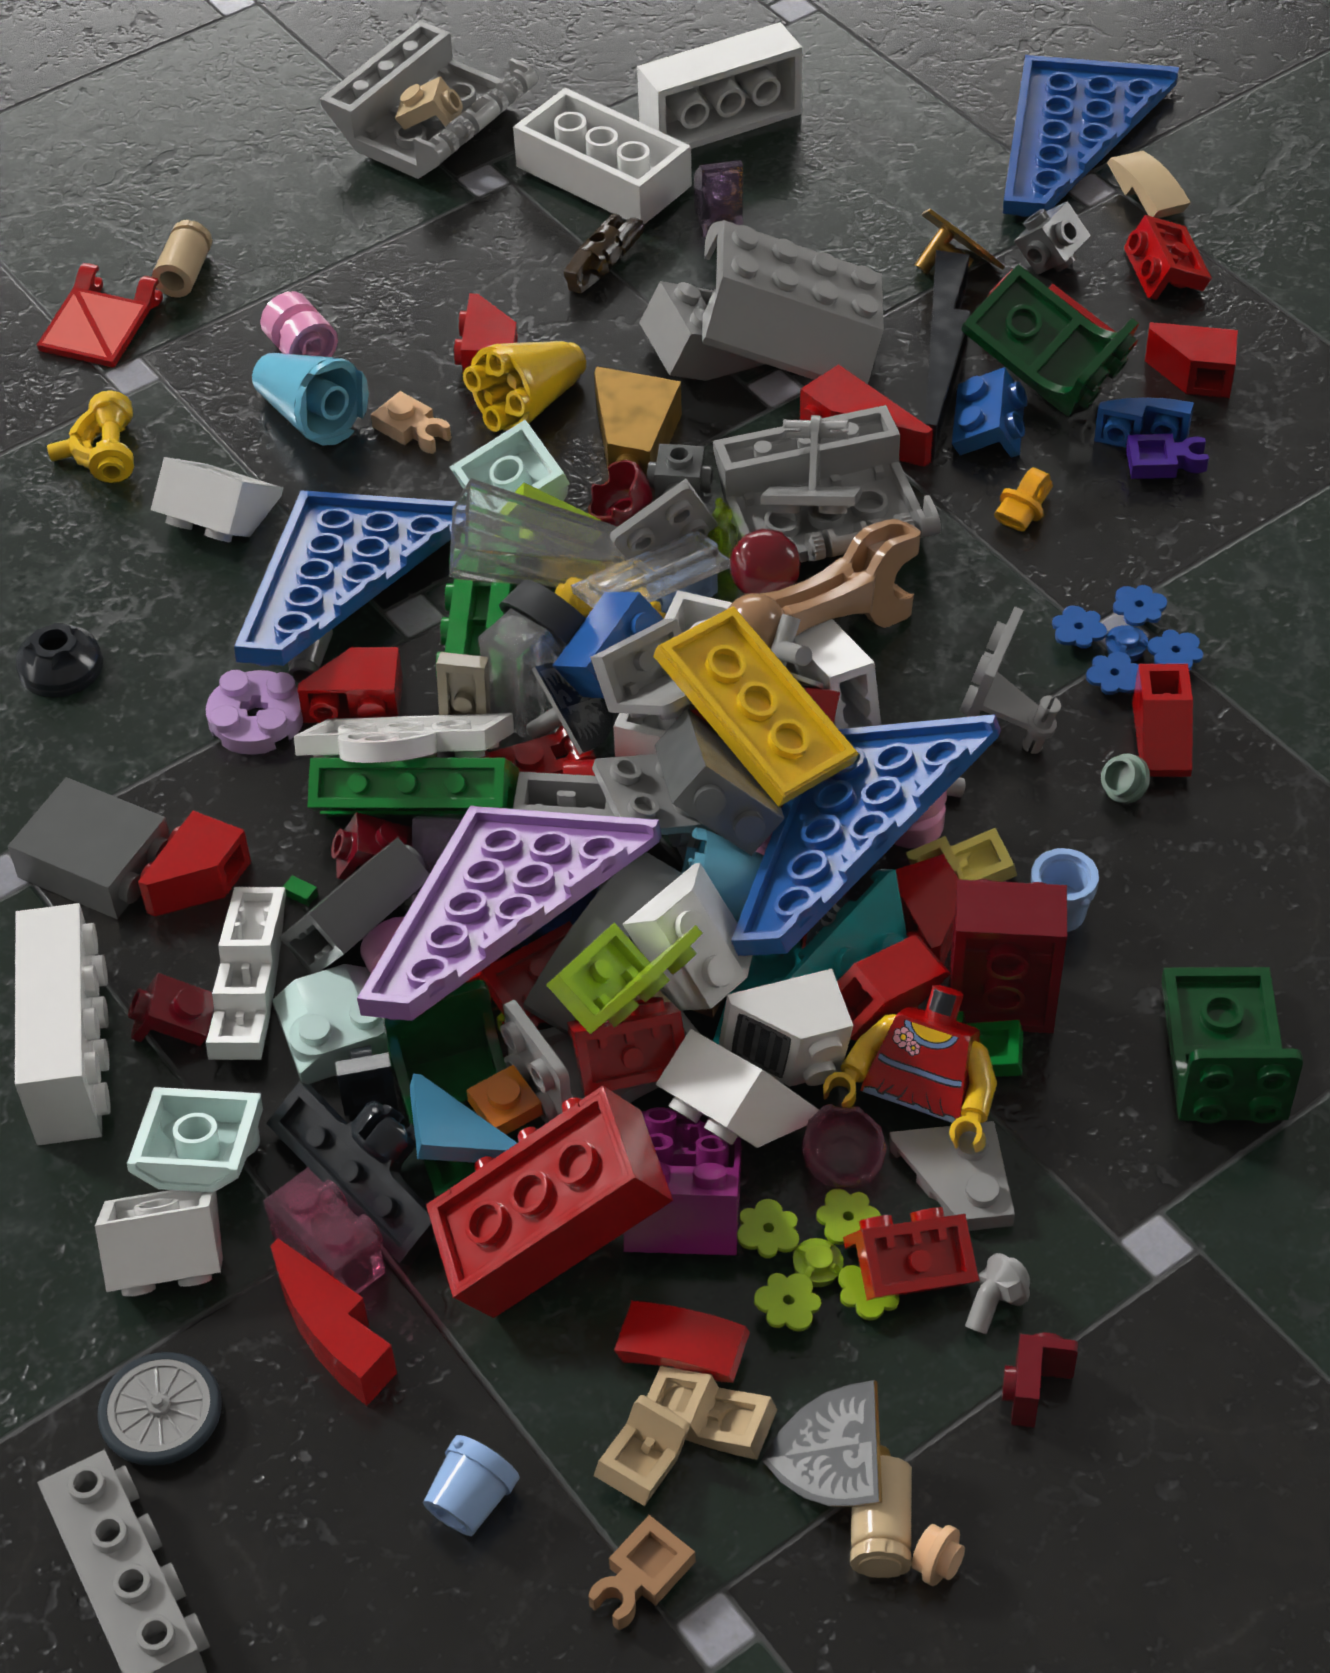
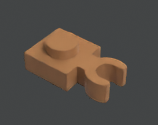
(644, 1565)

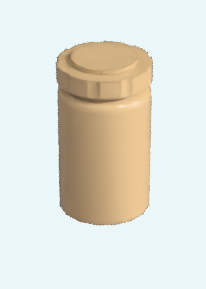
(182, 258)
(884, 1529)

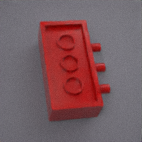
(548, 1201)

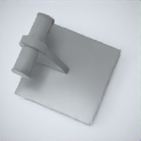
(828, 498)
(1005, 700)

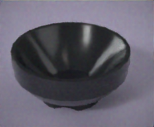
(60, 670)

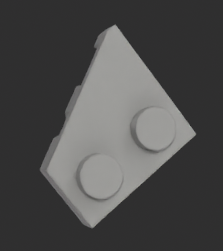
(959, 1177)

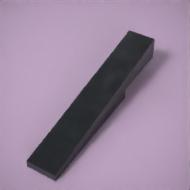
(947, 340)

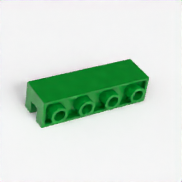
(472, 611)
(410, 786)

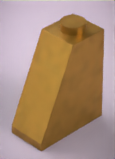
(635, 414)

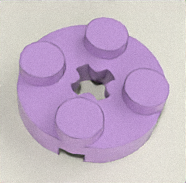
(248, 690)

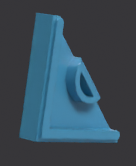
(449, 1129)

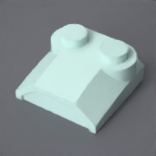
(511, 460)
(325, 1021)
(195, 1138)

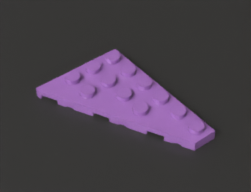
(490, 892)

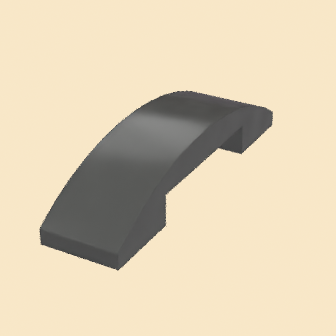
(615, 902)

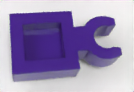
(1160, 457)

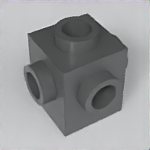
(1052, 238)
(677, 464)

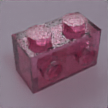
(321, 1227)

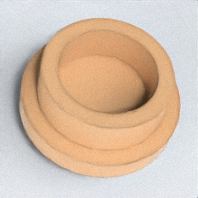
(938, 1554)

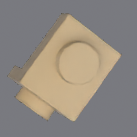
(426, 101)
(643, 1450)

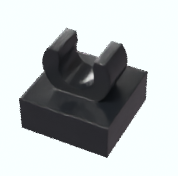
(365, 1080)

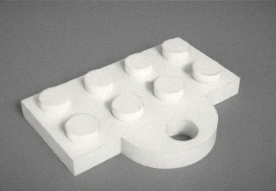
(404, 737)

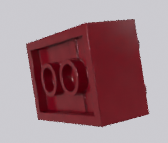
(1009, 951)

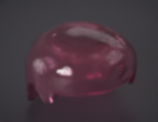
(843, 1147)

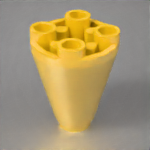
(521, 379)

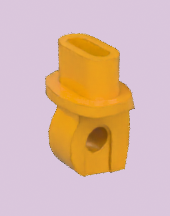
(1024, 504)

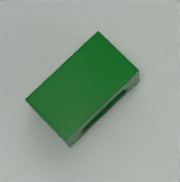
(300, 891)

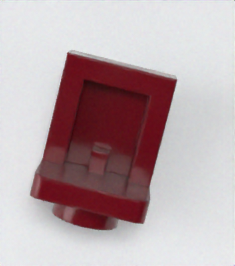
(363, 840)
(172, 1009)
(1036, 1357)

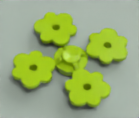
(814, 1260)

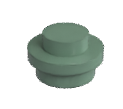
(1125, 778)

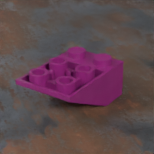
(704, 1188)

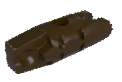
(602, 251)

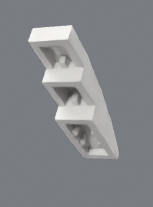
(246, 973)

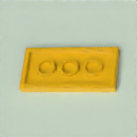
(755, 705)

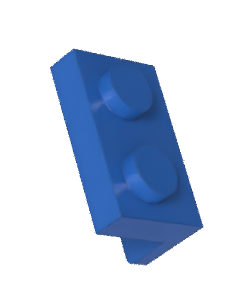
(989, 412)

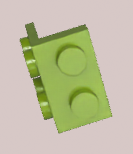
(612, 973)

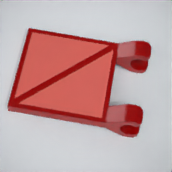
(97, 324)

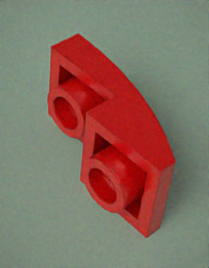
(682, 1340)

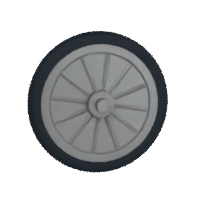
(159, 1408)

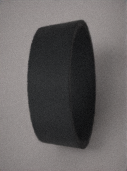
(544, 609)

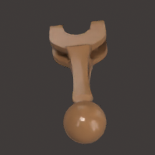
(851, 585)

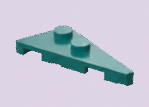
(858, 930)

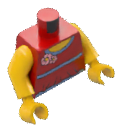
(924, 1064)

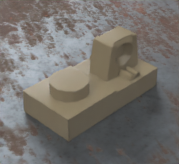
(463, 684)

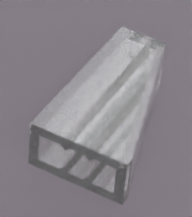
(518, 538)

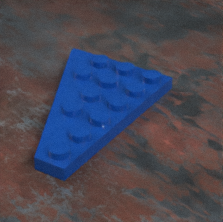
(1071, 120)
(333, 562)
(851, 822)

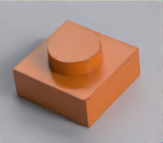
(505, 1100)

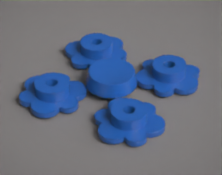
(1125, 642)

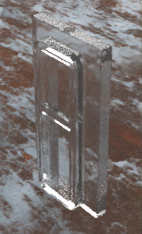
(657, 570)

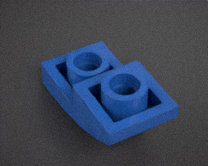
(1142, 416)

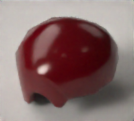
(621, 495)
(764, 562)

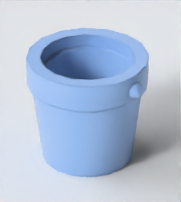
(1071, 869)
(469, 1485)

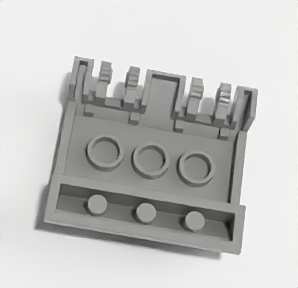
(369, 99)
(791, 304)
(867, 459)

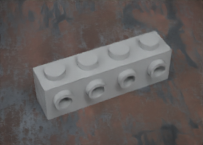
(120, 1571)

